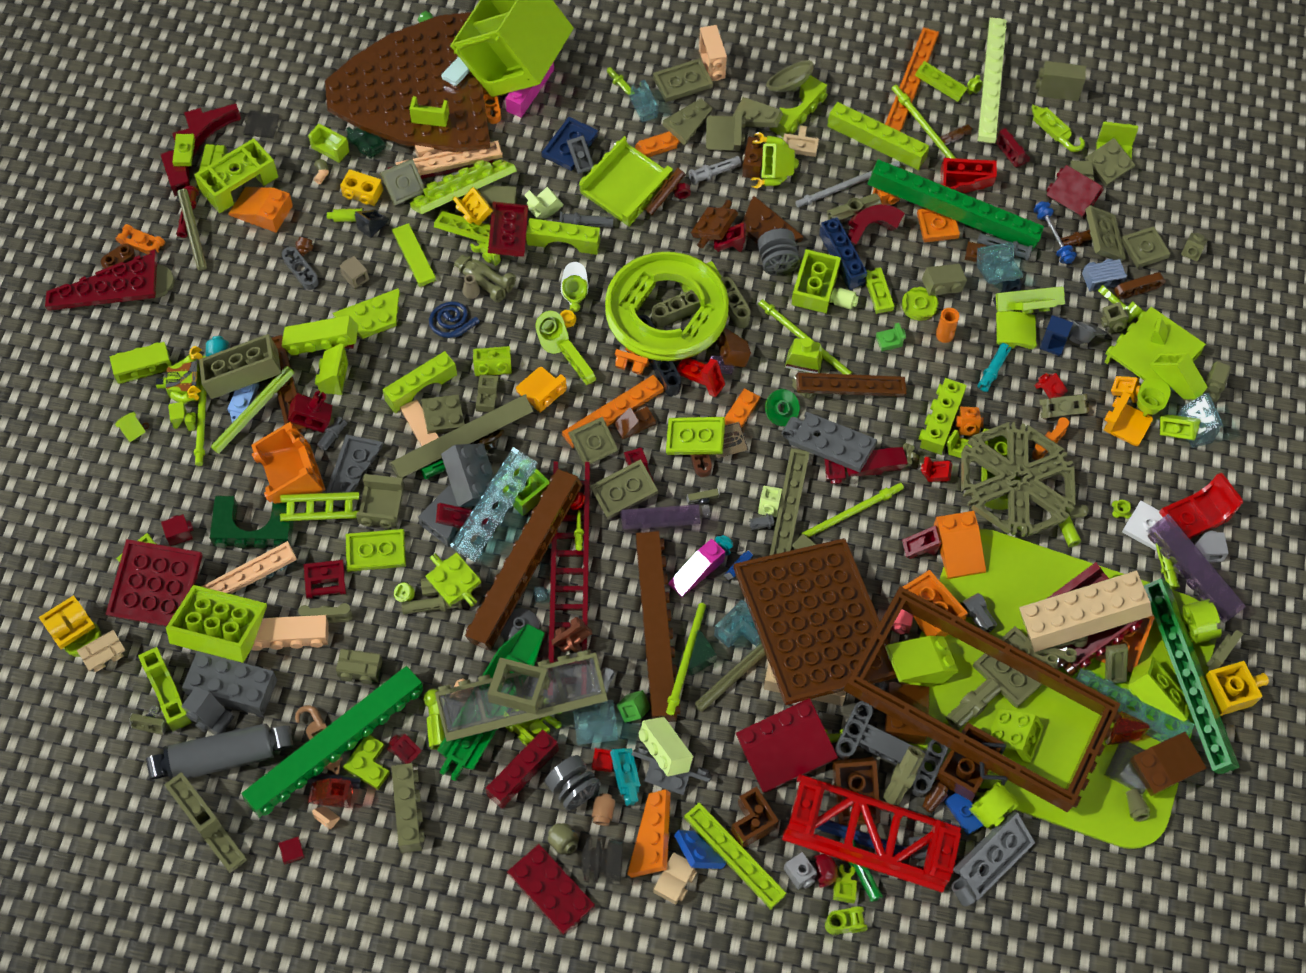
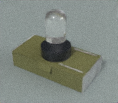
(703, 498)
(148, 722)

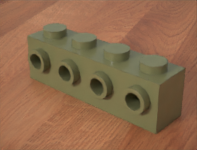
(406, 808)

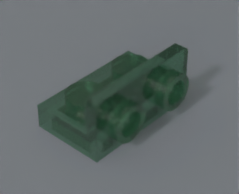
(366, 142)

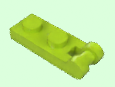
(879, 291)

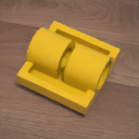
(67, 622)

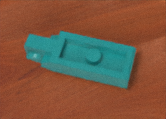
(626, 774)

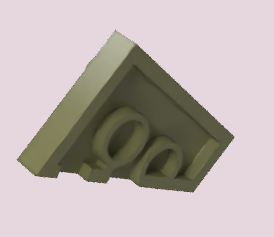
(759, 114)

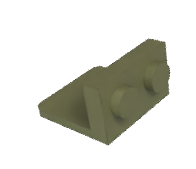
(724, 132)

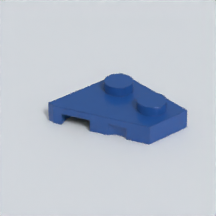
(697, 851)

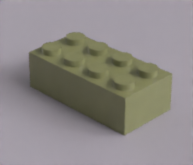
(240, 366)

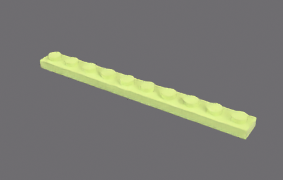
(992, 80)

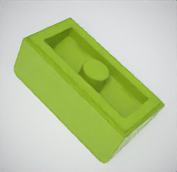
(1179, 426)

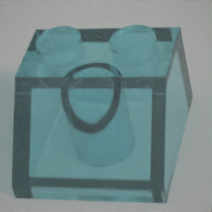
(595, 723)

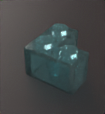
(735, 624)

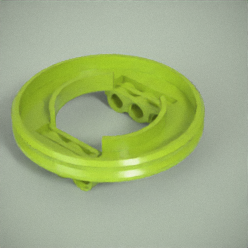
(635, 284)

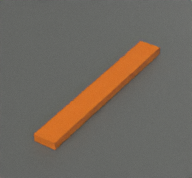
(910, 82)

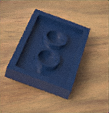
(558, 149)

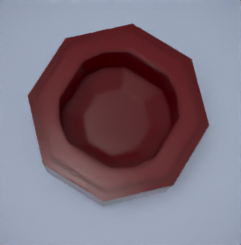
(682, 191)

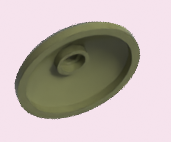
(791, 77)

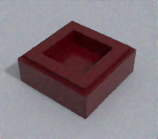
(291, 850)

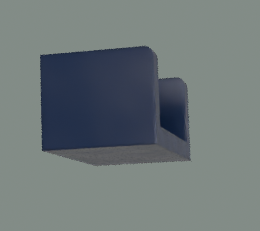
(1056, 335)

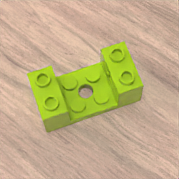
(218, 181)

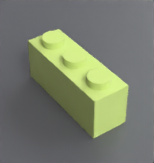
(665, 746)

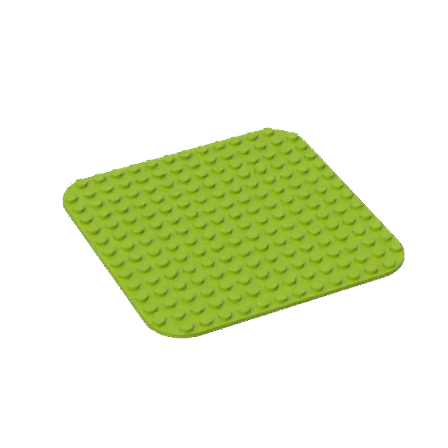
(1016, 577)

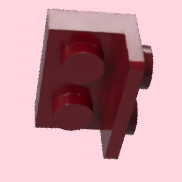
(1011, 148)

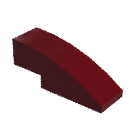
(882, 460)

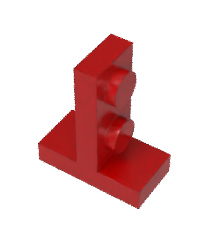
(705, 374)

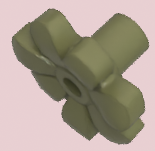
(910, 455)

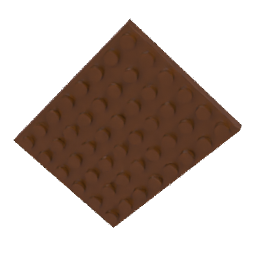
(812, 618)

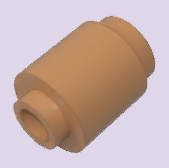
(603, 809)

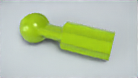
(434, 723)

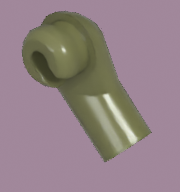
(1078, 511)

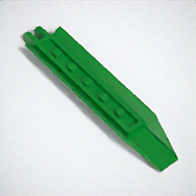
(467, 750)

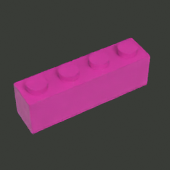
(520, 100)

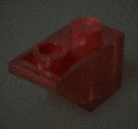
(331, 792)

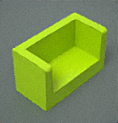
(429, 115)
(329, 143)

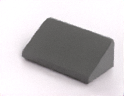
(580, 154)

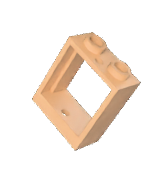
(712, 52)

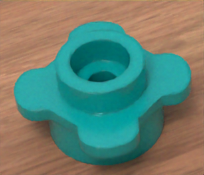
(725, 543)

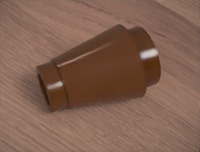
(935, 797)

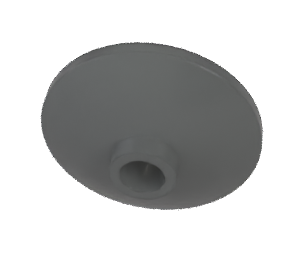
(519, 615)

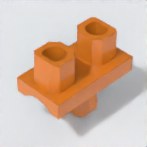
(623, 358)

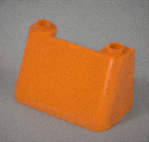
(288, 463)

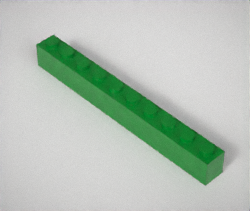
(954, 204)
(1191, 677)
(332, 742)

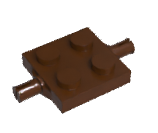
(714, 223)

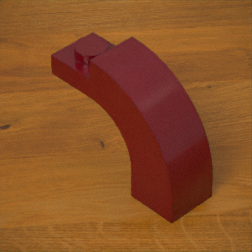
(881, 214)

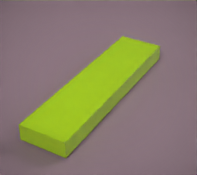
(414, 255)

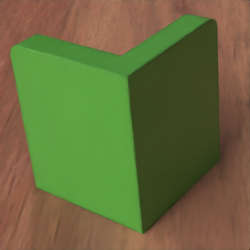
(633, 706)

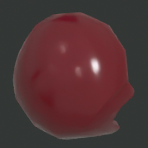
(826, 870)

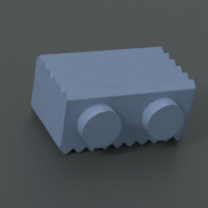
(1108, 273)

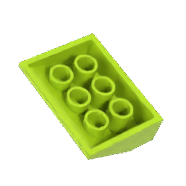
(216, 623)

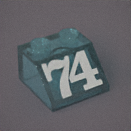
(1210, 422)

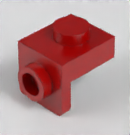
(1051, 385)
(936, 470)

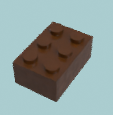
(962, 773)

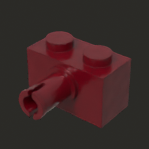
(310, 411)

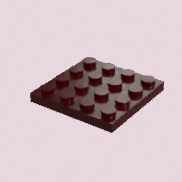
(152, 582)

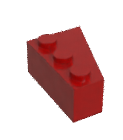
(968, 174)

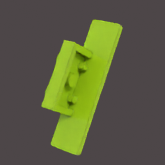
(1030, 299)

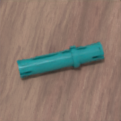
(992, 371)

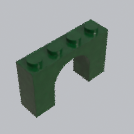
(226, 533)

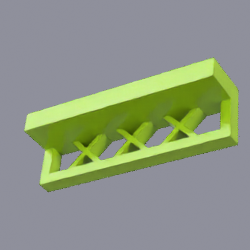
(458, 225)

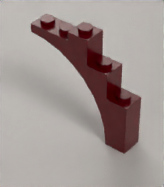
(202, 127)

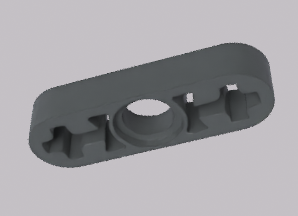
(300, 275)

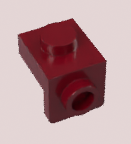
(834, 472)

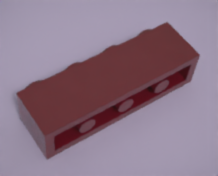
(522, 769)

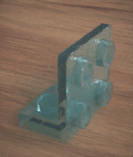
(998, 263)

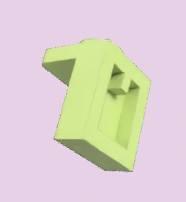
(770, 501)

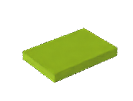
(695, 435)
(375, 550)

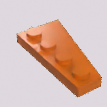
(651, 845)

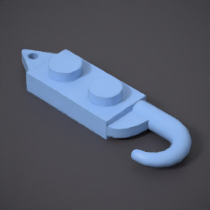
(241, 400)

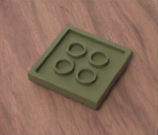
(1013, 684)

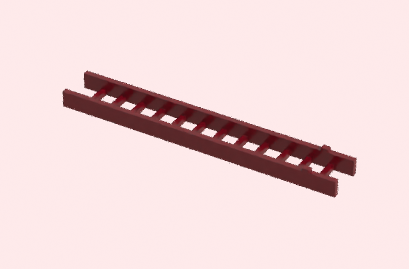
(585, 570)

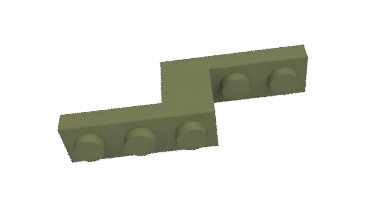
(205, 822)

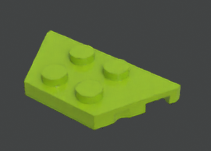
(374, 314)

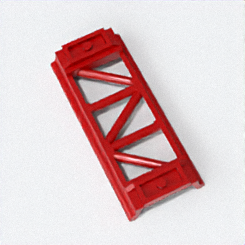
(942, 839)

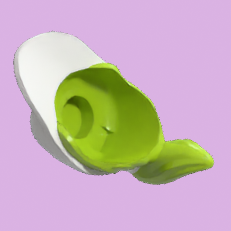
(574, 285)

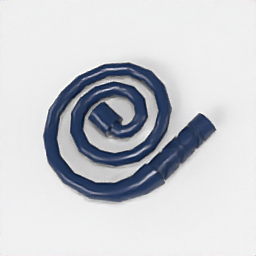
(457, 332)

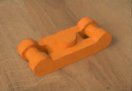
(139, 240)
(1059, 431)

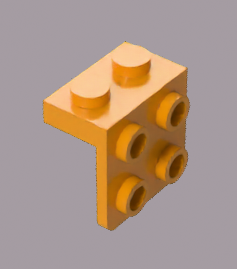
(542, 388)
(1126, 421)

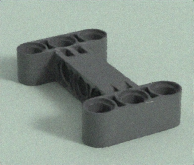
(887, 747)

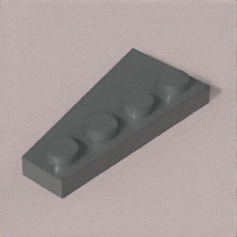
(352, 464)

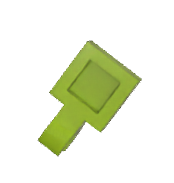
(488, 257)

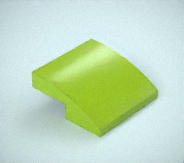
(1016, 329)

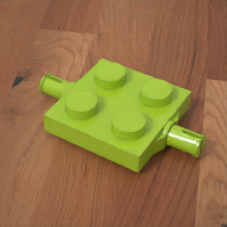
(453, 579)

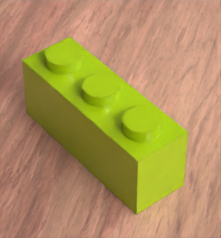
(140, 362)

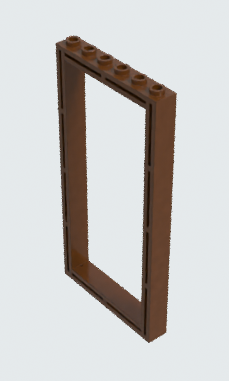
(959, 742)

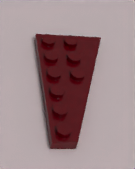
(111, 285)

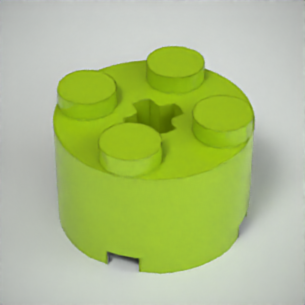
(1201, 621)
(993, 805)

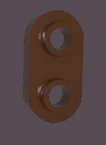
(118, 255)

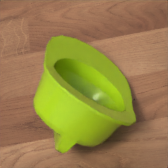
(551, 331)
(1153, 396)

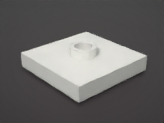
(1140, 521)

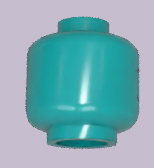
(216, 345)

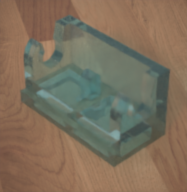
(644, 102)

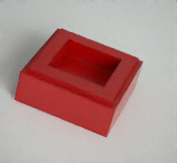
(602, 760)

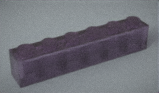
(1194, 567)

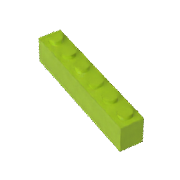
(878, 136)

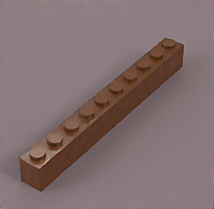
(523, 560)
(655, 623)

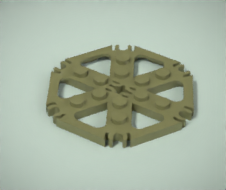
(1018, 465)

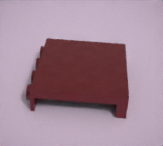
(1096, 642)

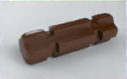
(956, 134)

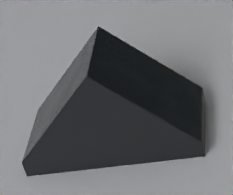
(370, 221)

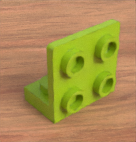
(1123, 134)
(1018, 732)

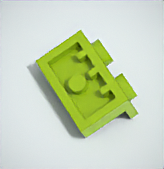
(492, 361)
(528, 730)

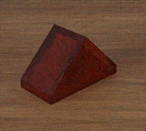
(1127, 729)

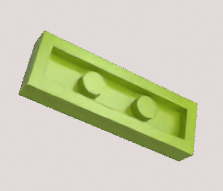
(941, 81)

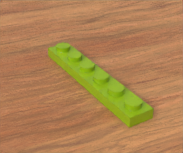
(735, 856)

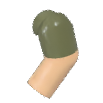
(323, 171)

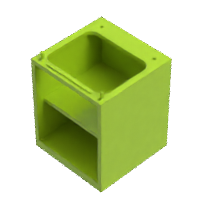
(511, 42)

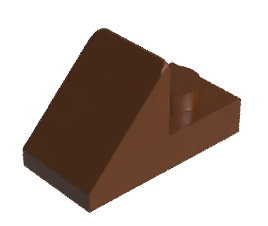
(634, 422)

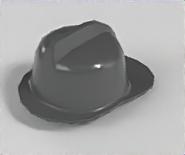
(1084, 332)

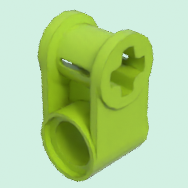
(850, 920)

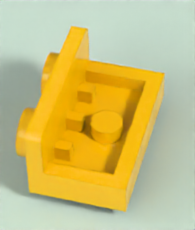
(474, 207)

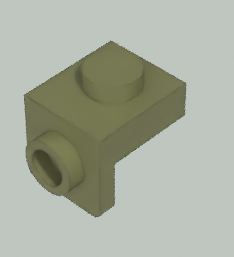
(1194, 246)

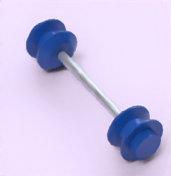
(1045, 213)

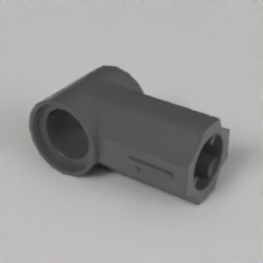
(978, 612)

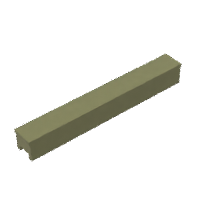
(463, 435)

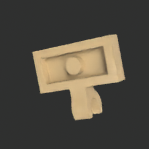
(801, 144)

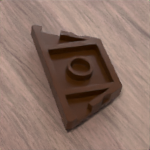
(762, 219)

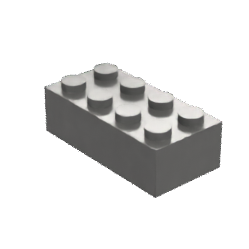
(231, 682)

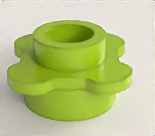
(974, 85)
(1123, 504)

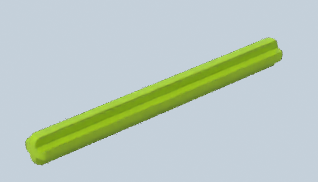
(252, 410)

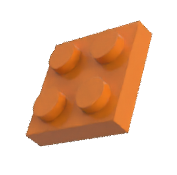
(936, 226)

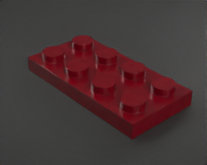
(508, 229)
(551, 889)

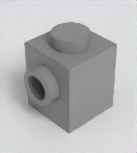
(800, 871)

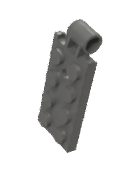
(835, 442)
(996, 855)

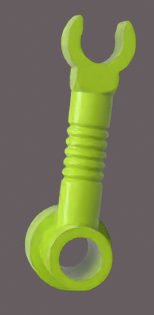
(1133, 309)

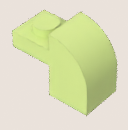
(544, 204)

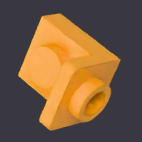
(1126, 384)

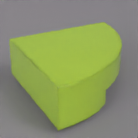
(190, 421)

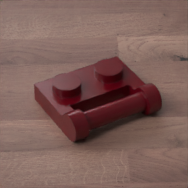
(323, 573)

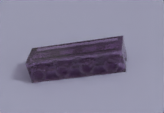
(660, 517)

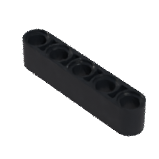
(664, 376)

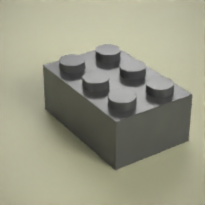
(468, 472)

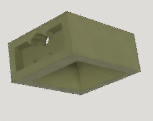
(522, 704)

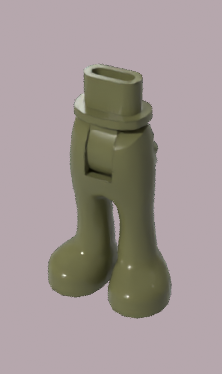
(480, 270)

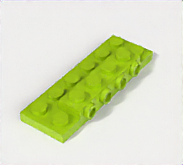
(460, 184)

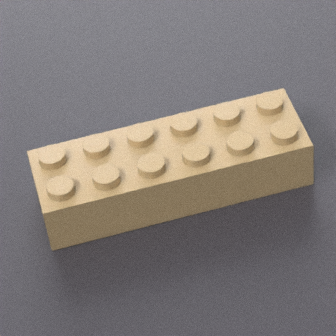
(1086, 611)

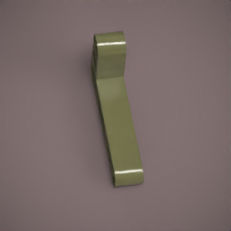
(689, 308)

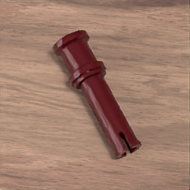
(182, 230)

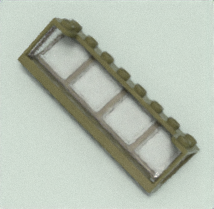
(573, 685)

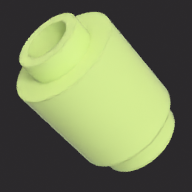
(844, 298)

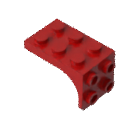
(1205, 508)

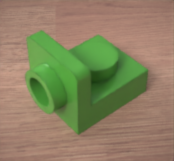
(891, 338)

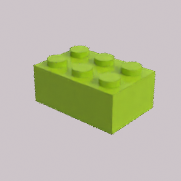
(815, 281)

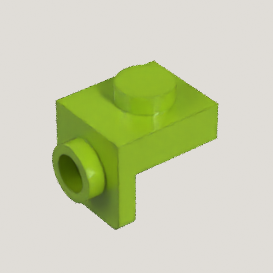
(956, 444)

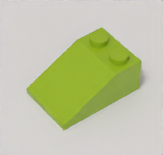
(922, 660)
(1158, 689)

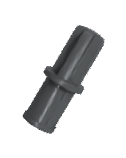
(331, 434)

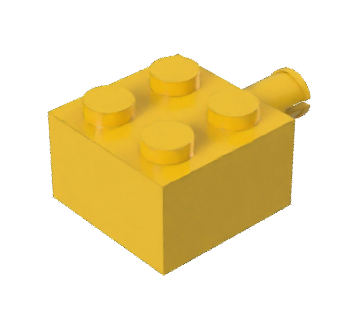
(1235, 687)

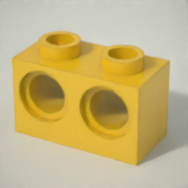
(361, 187)

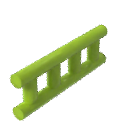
(310, 498)

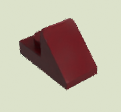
(734, 237)
(922, 542)

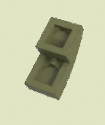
(487, 393)

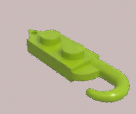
(1055, 128)

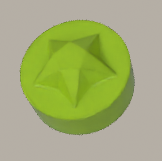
(404, 592)

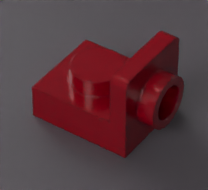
(404, 748)

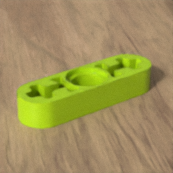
(577, 362)

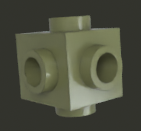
(1114, 318)

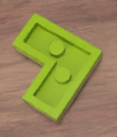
(362, 762)

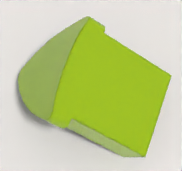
(130, 426)

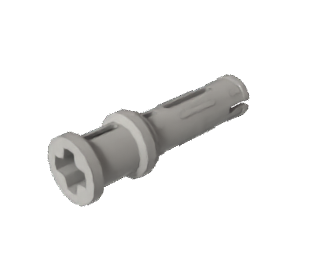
(707, 172)

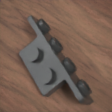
(674, 783)

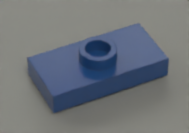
(960, 809)

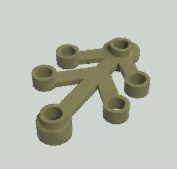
(1053, 652)

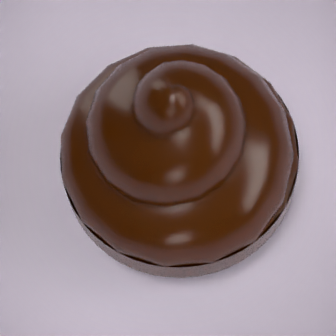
(304, 245)

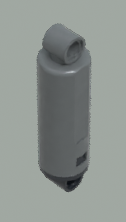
(220, 752)

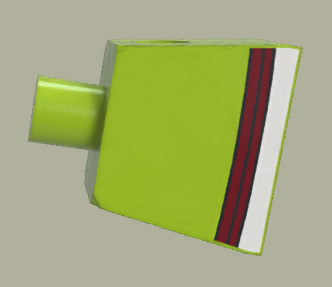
(804, 356)

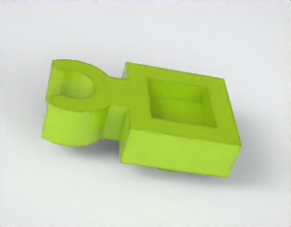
(845, 887)

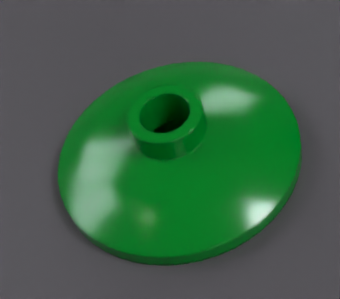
(789, 406)

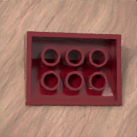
(786, 745)

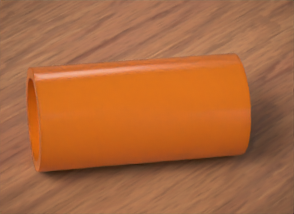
(947, 325)

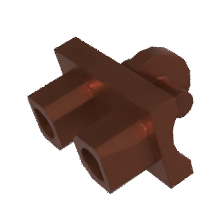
(571, 638)

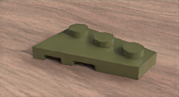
(687, 120)

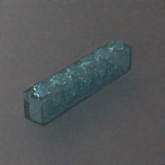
(494, 493)
(1157, 726)

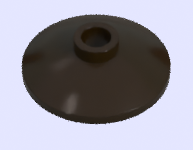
(490, 439)

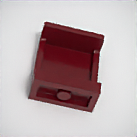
(1074, 191)

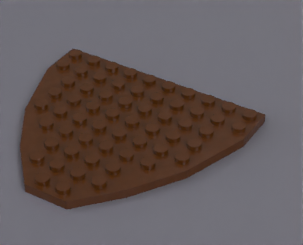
(380, 81)

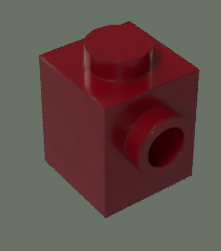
(177, 529)

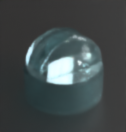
(540, 594)

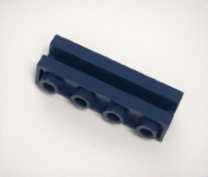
(839, 245)

